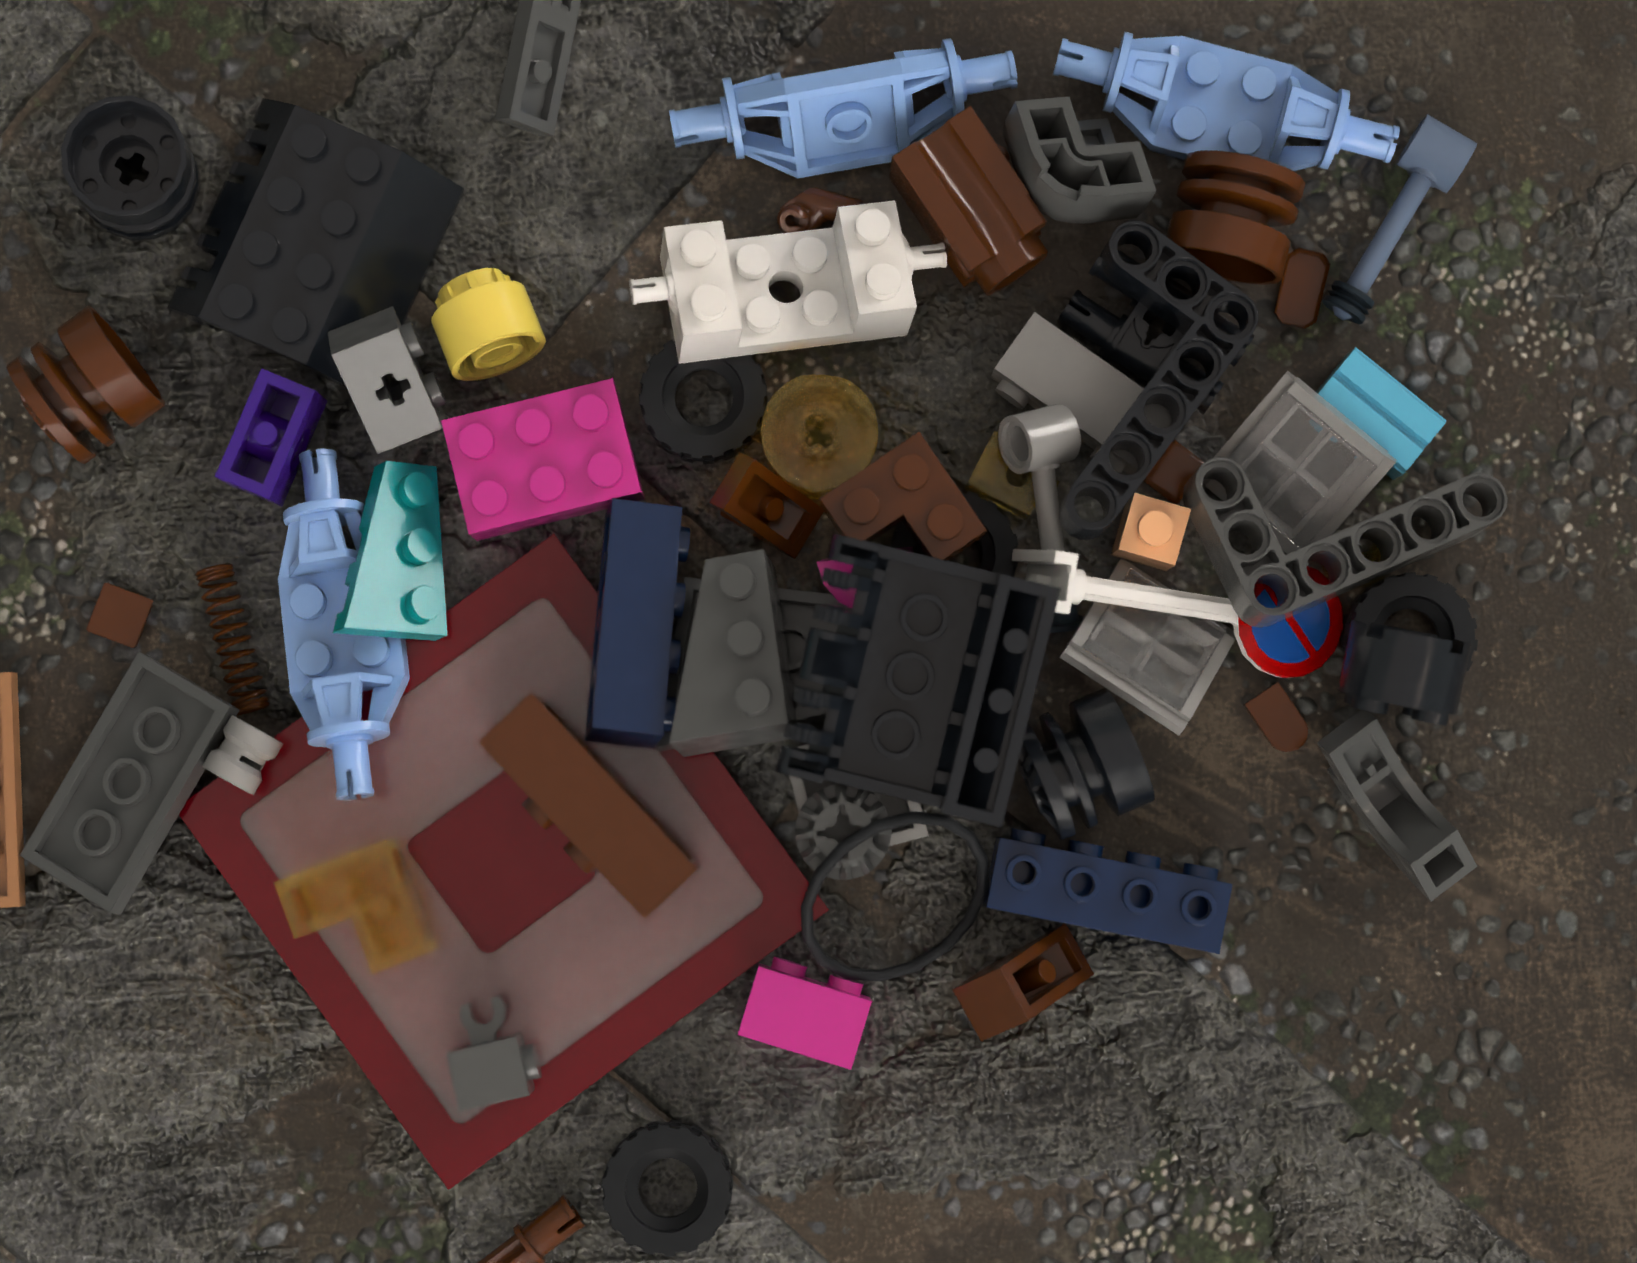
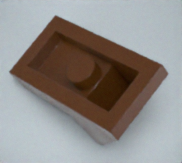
(766, 506)

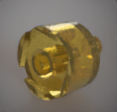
(821, 403)

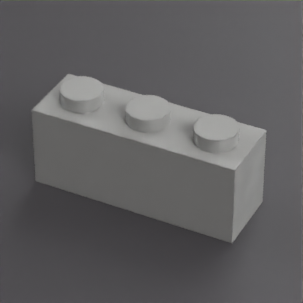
(1053, 369)

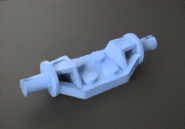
(1224, 102)
(846, 113)
(326, 667)

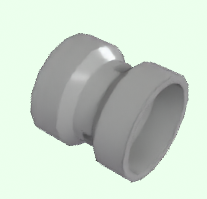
(243, 740)

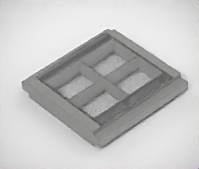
(1303, 463)
(1149, 656)

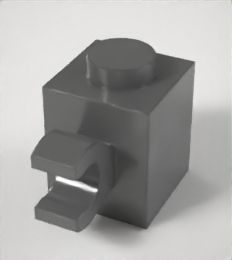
(491, 1066)

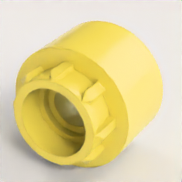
(486, 325)

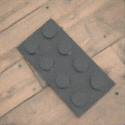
(128, 783)

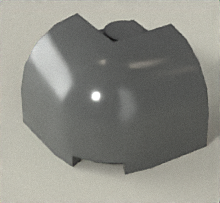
(1074, 165)

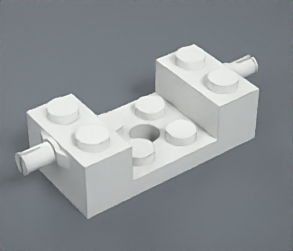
(848, 277)

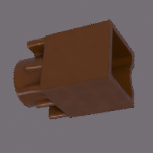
(971, 202)

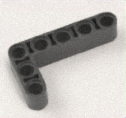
(1338, 553)

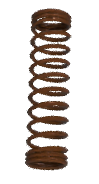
(216, 573)

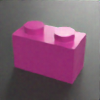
(806, 1013)

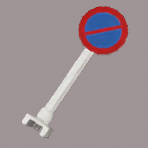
(1282, 650)

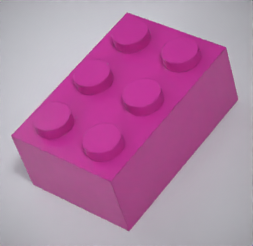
(542, 459)

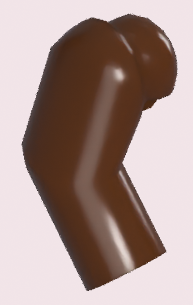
(812, 209)

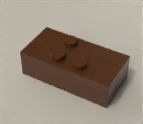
(589, 805)

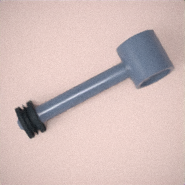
(1432, 159)

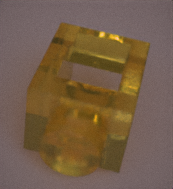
(991, 482)

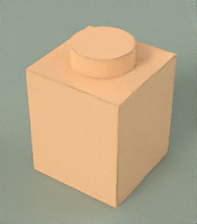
(1151, 532)

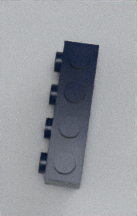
(635, 624)
(1108, 894)

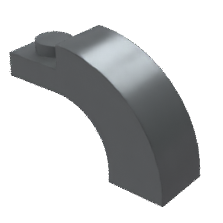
(1394, 807)

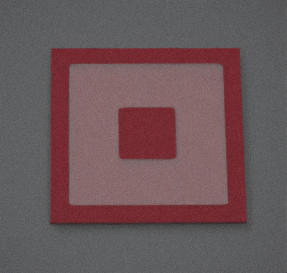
(495, 885)

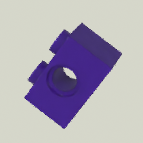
(270, 437)

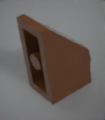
(1023, 983)

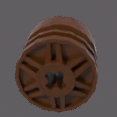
(1234, 215)
(85, 385)

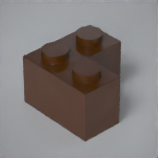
(910, 489)

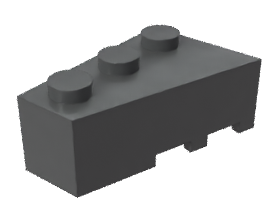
(736, 660)

